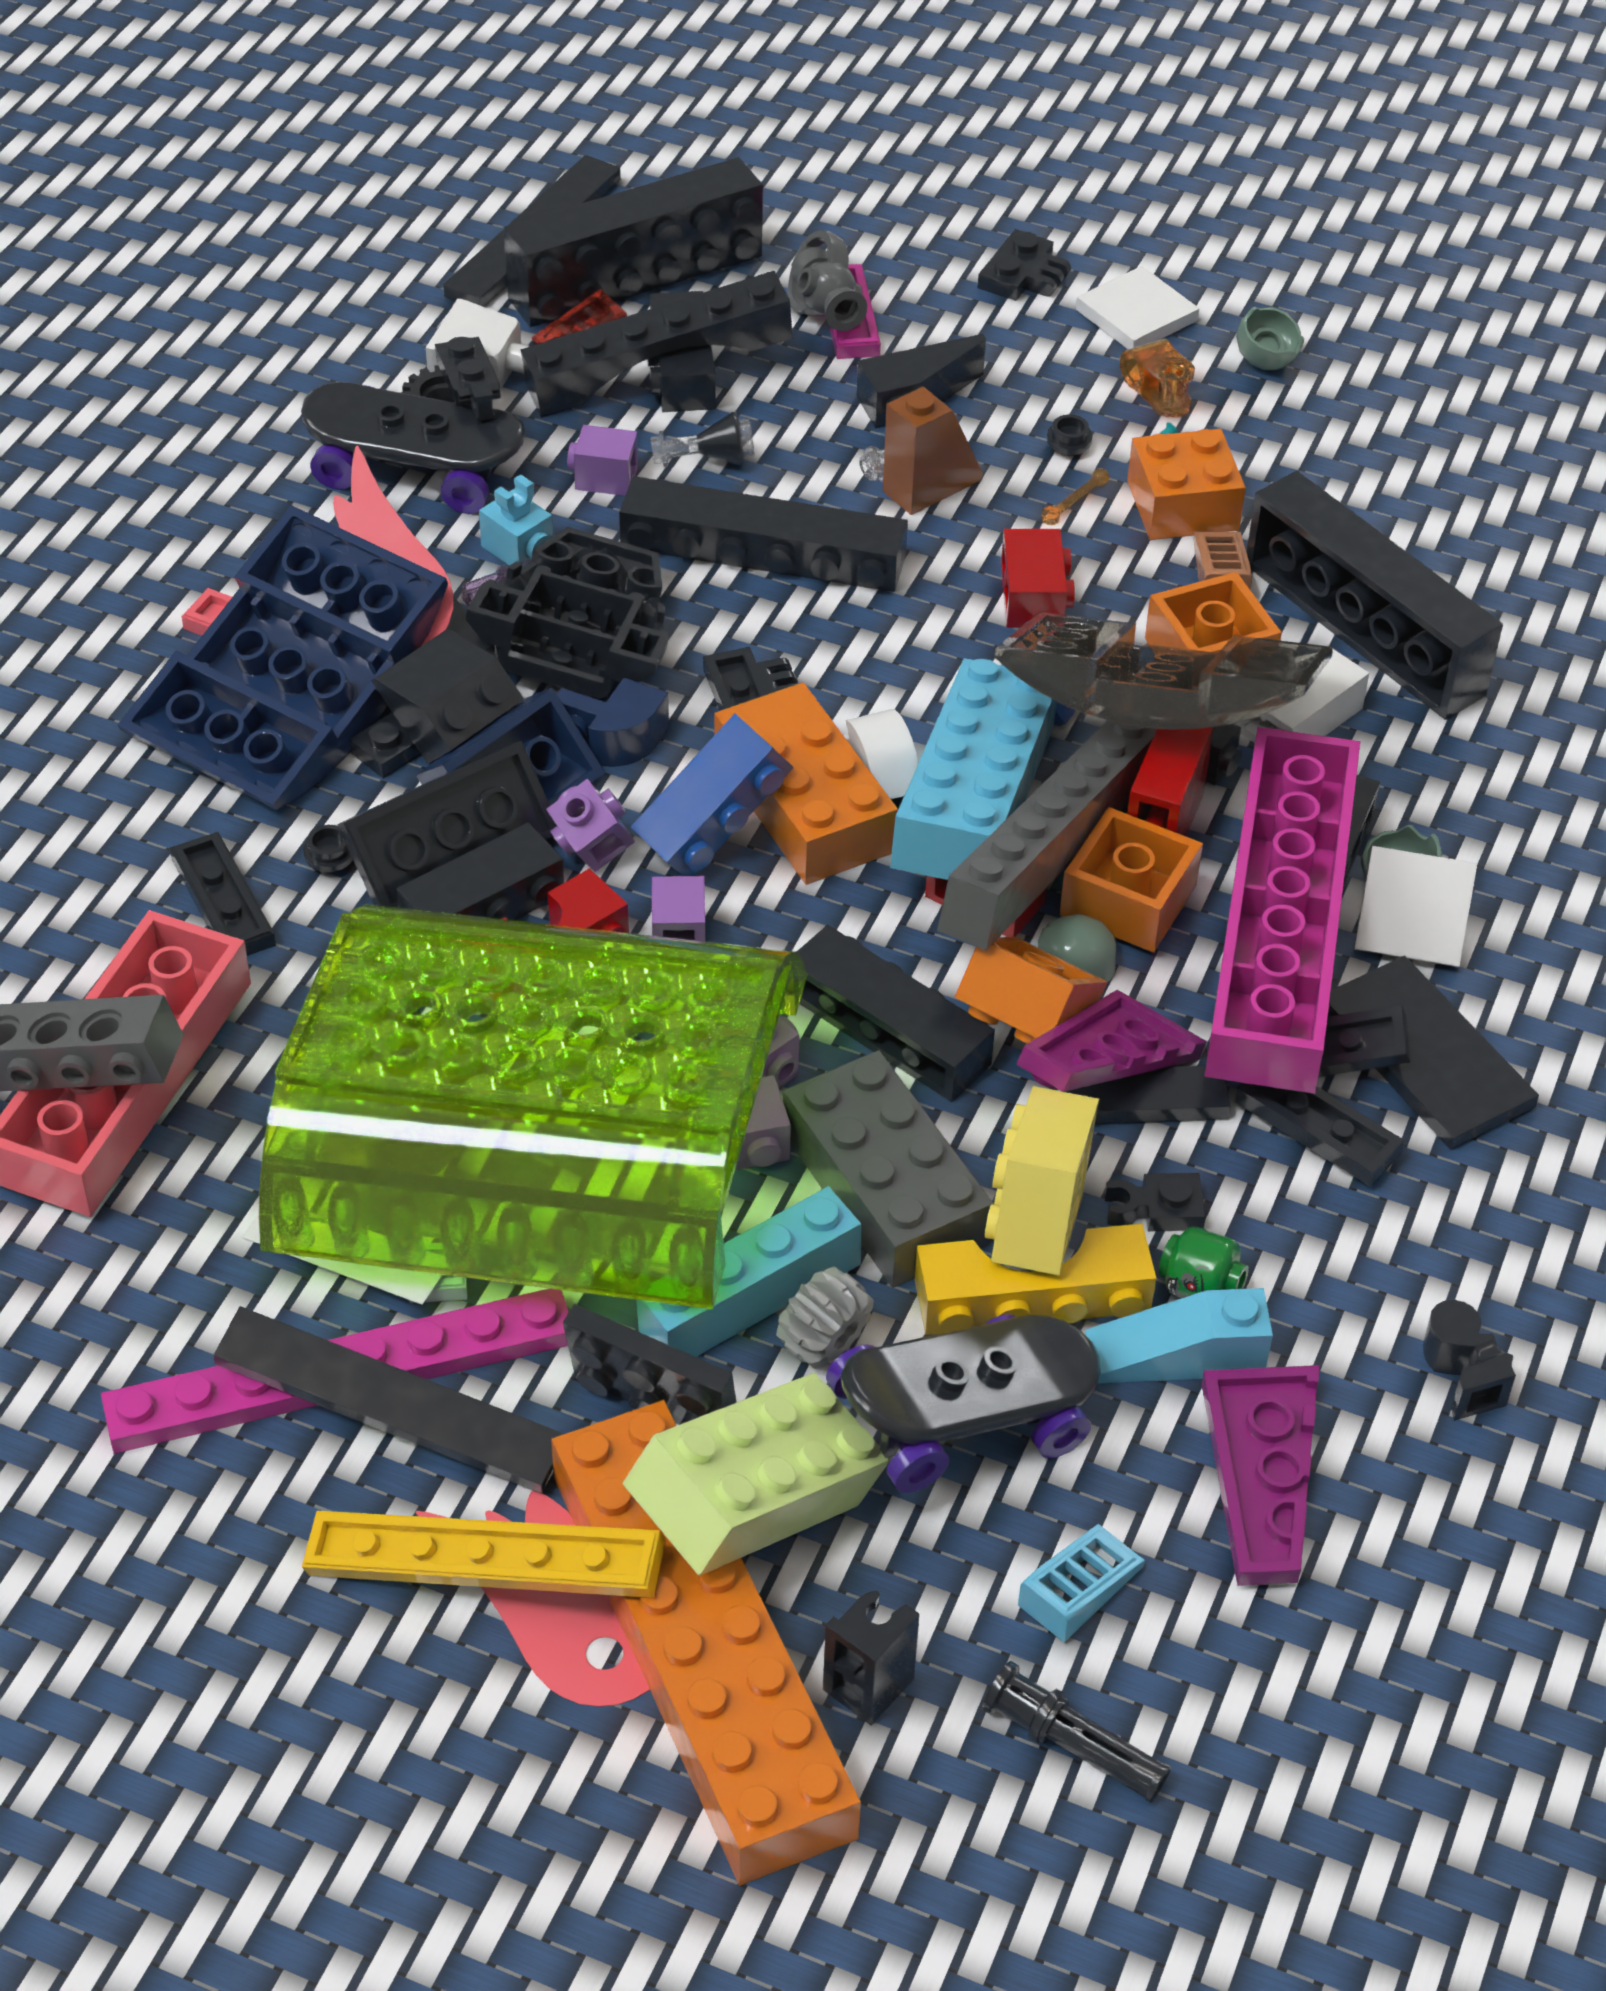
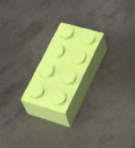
(755, 1472)

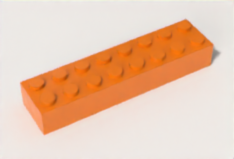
(716, 1673)

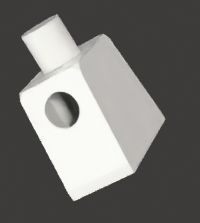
(497, 332)

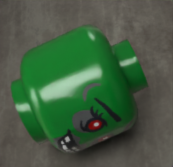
(1201, 1262)

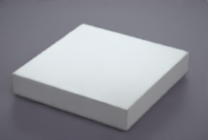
(1137, 308)
(1415, 906)

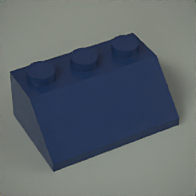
(548, 735)

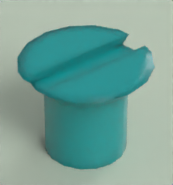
(1170, 429)

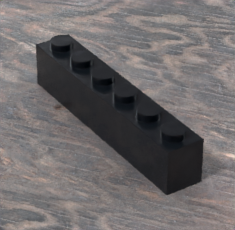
(764, 533)

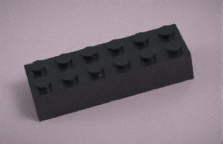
(634, 240)
(1373, 594)

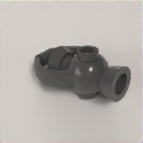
(823, 283)

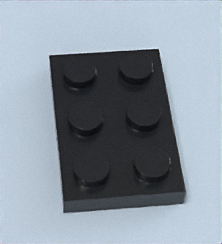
(642, 1369)

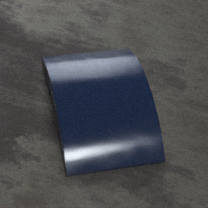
(290, 661)

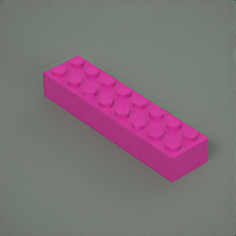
(1284, 912)

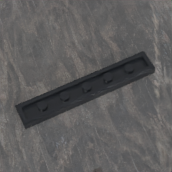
(485, 273)
(388, 1398)

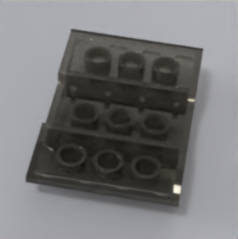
(1108, 676)

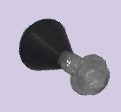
(724, 440)

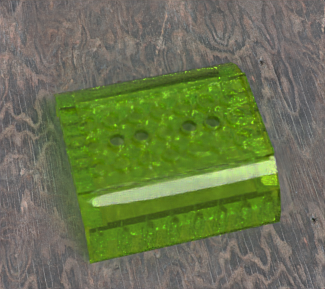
(511, 1135)

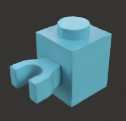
(514, 523)

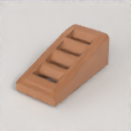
(1221, 554)

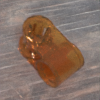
(1159, 376)

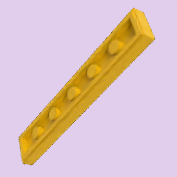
(485, 1553)

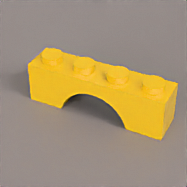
(1103, 1279)

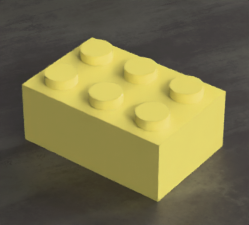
(1041, 1180)

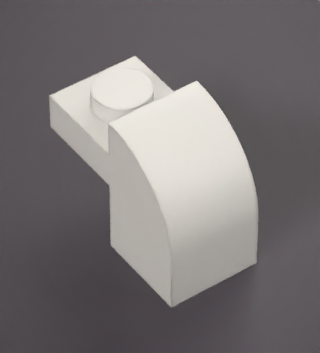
(885, 749)

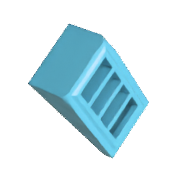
(1065, 1617)

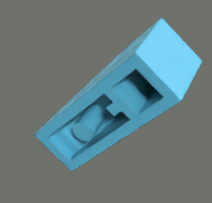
(1186, 1338)

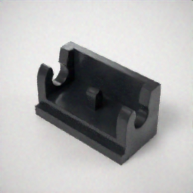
(869, 1661)

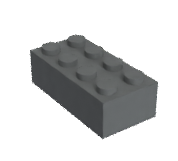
(885, 1163)

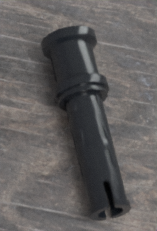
(1049, 1718)

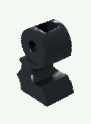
(1457, 1348)

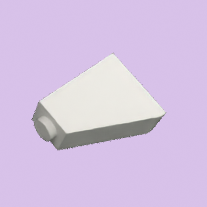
(1326, 705)

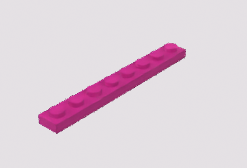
(423, 1346)

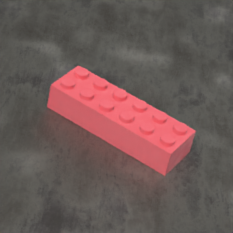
(78, 1140)

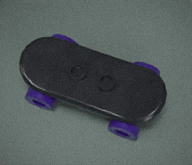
(409, 432)
(970, 1385)

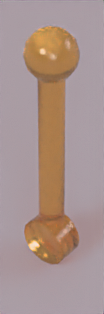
(1051, 514)

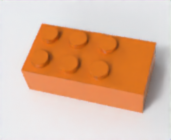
(830, 804)

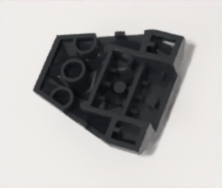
(576, 614)

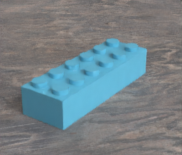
(971, 768)

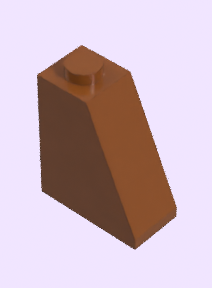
(925, 452)

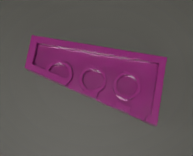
(1108, 1043)
(1262, 1457)

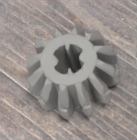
(824, 1317)

